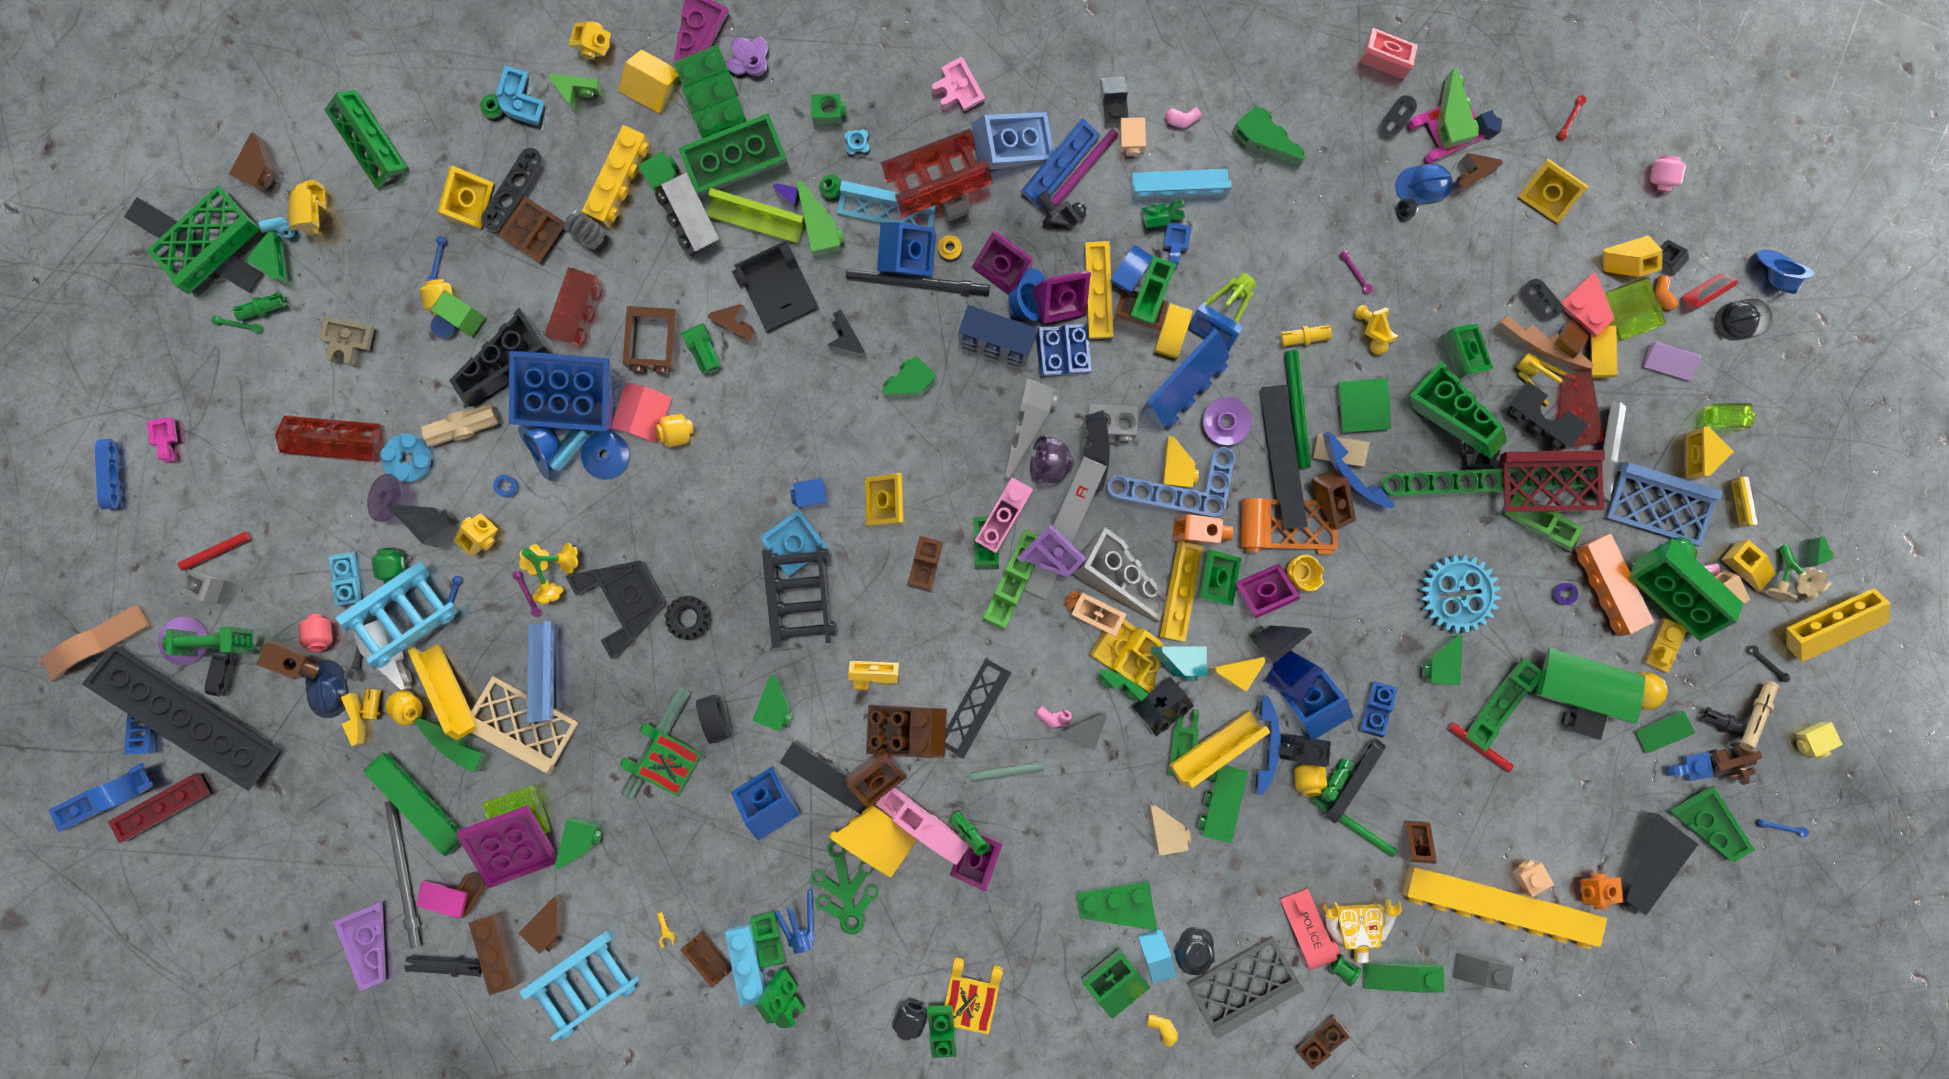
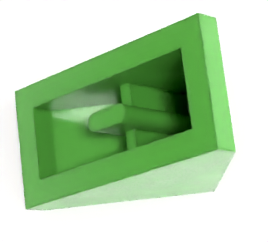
(458, 313)

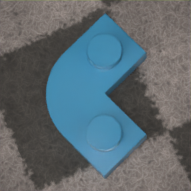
(513, 101)

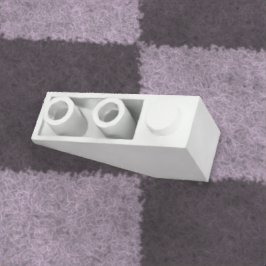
(395, 669)

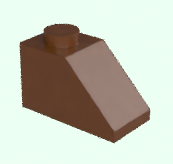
(253, 164)
(1334, 498)
(545, 927)

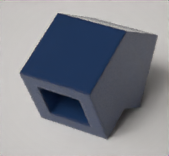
(1489, 124)

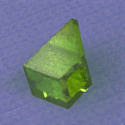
(1729, 417)

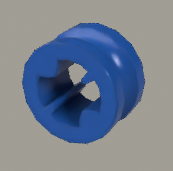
(497, 482)

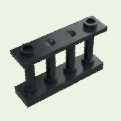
(776, 584)

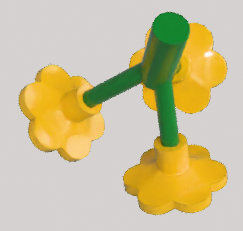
(535, 561)

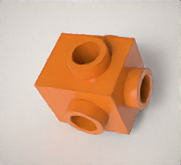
(1601, 890)

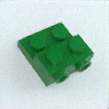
(714, 104)

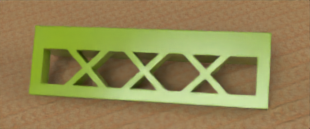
(755, 216)

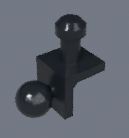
(1063, 214)

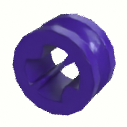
(1561, 587)

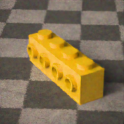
(616, 176)
(1838, 625)

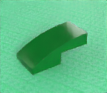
(983, 556)
(767, 940)

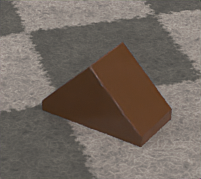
(1419, 843)

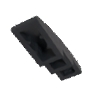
(821, 775)

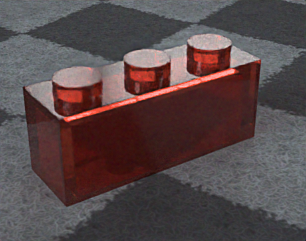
(573, 307)

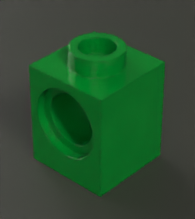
(819, 101)

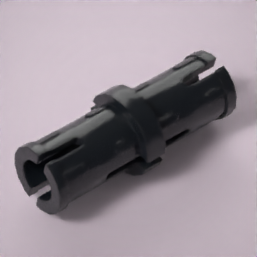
(1727, 723)

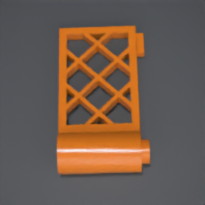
(1257, 528)

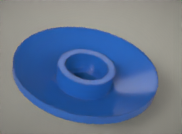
(617, 456)

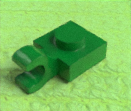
(1160, 215)

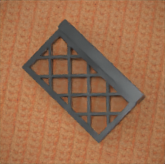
(1256, 1007)

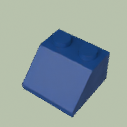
(906, 249)
(1321, 709)
(765, 803)

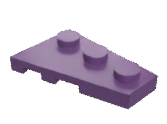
(364, 944)

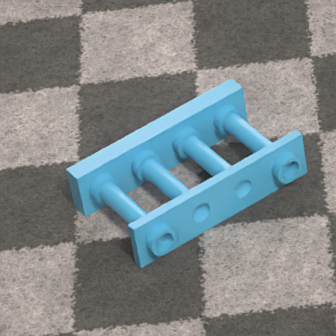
(395, 591)
(558, 976)

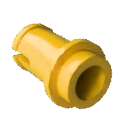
(371, 704)

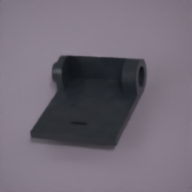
(773, 283)

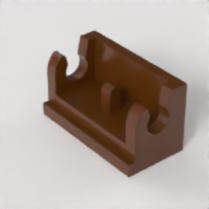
(707, 959)

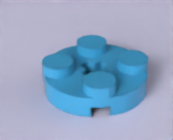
(420, 461)

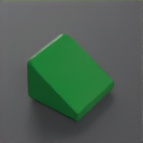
(1819, 552)

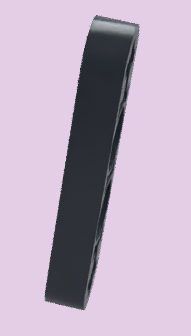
(508, 188)
(1356, 779)

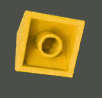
(648, 81)
(1552, 190)
(464, 197)
(1704, 453)
(884, 500)
(1239, 674)

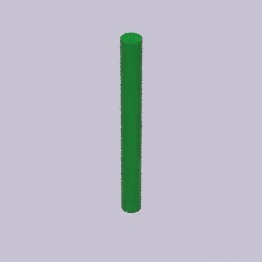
(1357, 828)

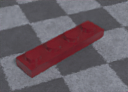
(159, 807)

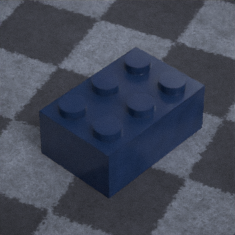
(996, 335)

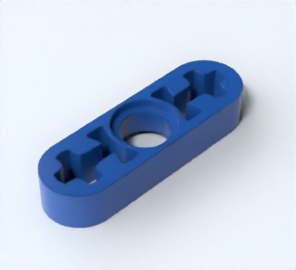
(106, 474)

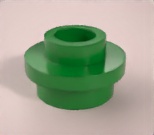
(490, 113)
(832, 191)

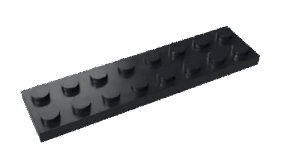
(181, 717)

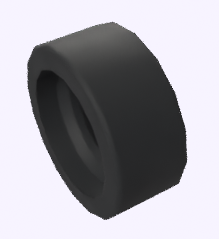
(712, 719)

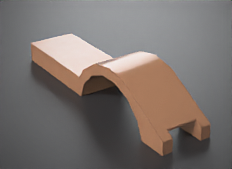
(93, 641)

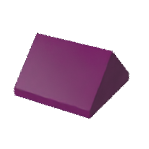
(1002, 262)
(1063, 296)
(1266, 591)
(978, 869)

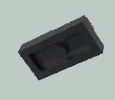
(1305, 750)

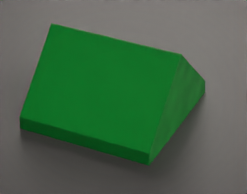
(1467, 350)
(1218, 577)

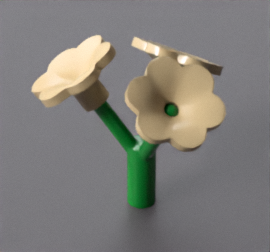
(1810, 582)

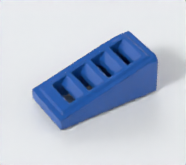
(131, 738)

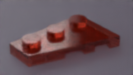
(1580, 399)

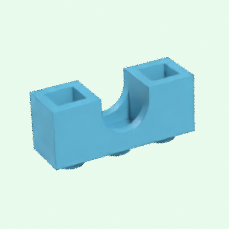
(744, 963)

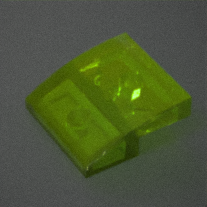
(1635, 308)

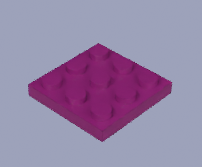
(507, 846)

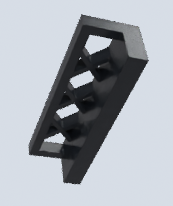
(983, 712)

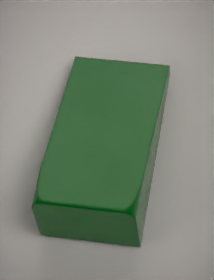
(1665, 731)

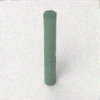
(1006, 772)

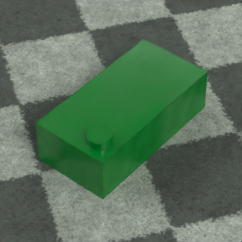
(733, 154)
(1686, 590)

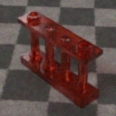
(941, 189)

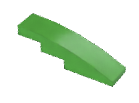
(1010, 585)

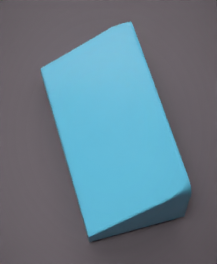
(568, 447)

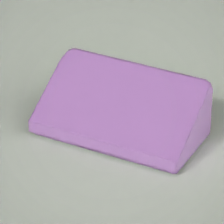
(1671, 361)

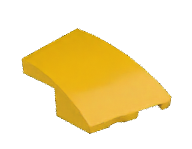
(1129, 654)
(876, 840)

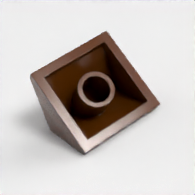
(1124, 310)
(874, 778)

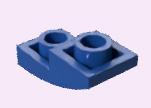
(1377, 709)

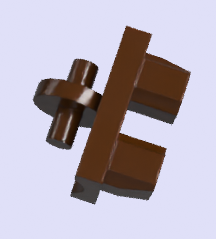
(1744, 759)

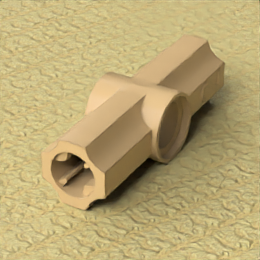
(460, 425)

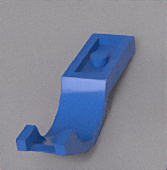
(100, 798)

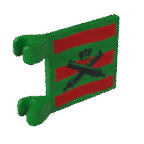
(665, 762)

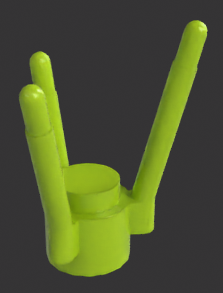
(1241, 288)

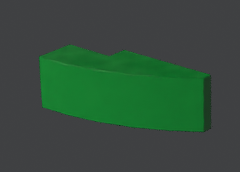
(1153, 290)
(457, 751)

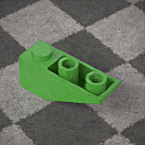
(1455, 118)

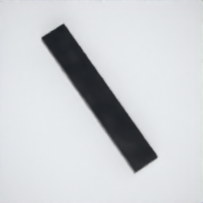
(159, 223)
(1283, 457)

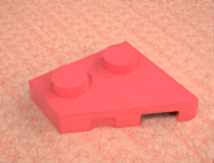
(1589, 306)

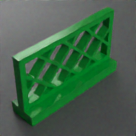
(213, 252)

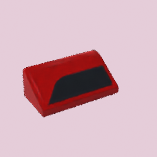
(1708, 291)

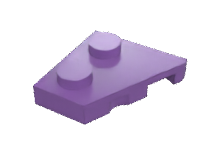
(1053, 553)

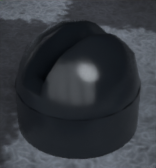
(1405, 204)

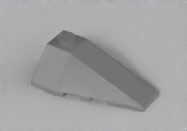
(1033, 412)
(1117, 574)

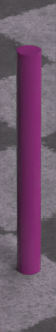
(1084, 167)

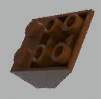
(906, 731)

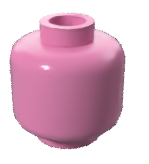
(1667, 172)

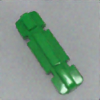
(1338, 780)

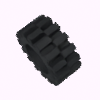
(674, 610)

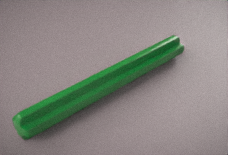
(1298, 408)

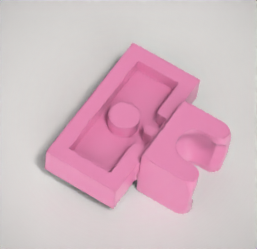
(958, 86)

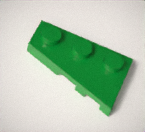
(1715, 823)
(1119, 905)

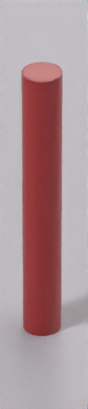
(213, 551)
(1490, 754)

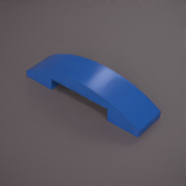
(1336, 452)
(1264, 776)

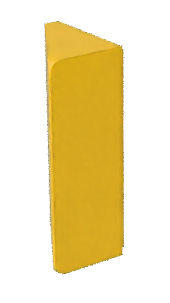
(1743, 501)

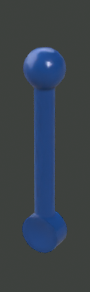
(440, 241)
(456, 581)
(1802, 831)

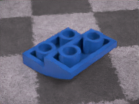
(1063, 350)

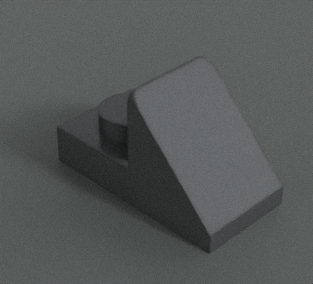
(956, 207)

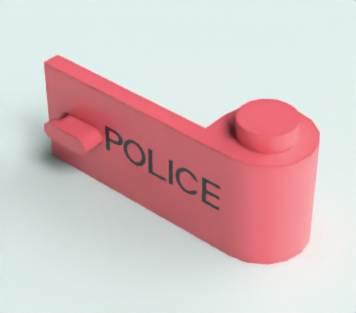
(1309, 930)

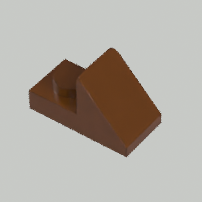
(1478, 169)
(728, 318)

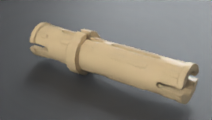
(1762, 707)

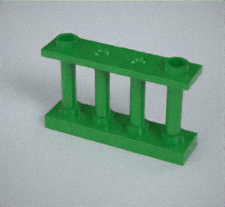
(229, 640)

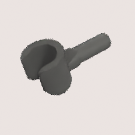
(355, 667)

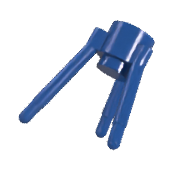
(800, 940)

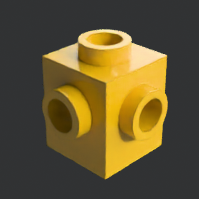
(590, 39)
(475, 534)

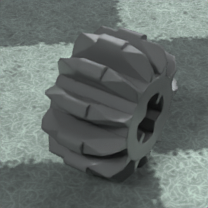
(584, 229)

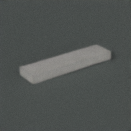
(1612, 446)

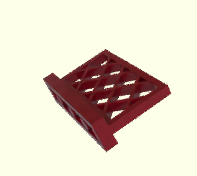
(1557, 459)

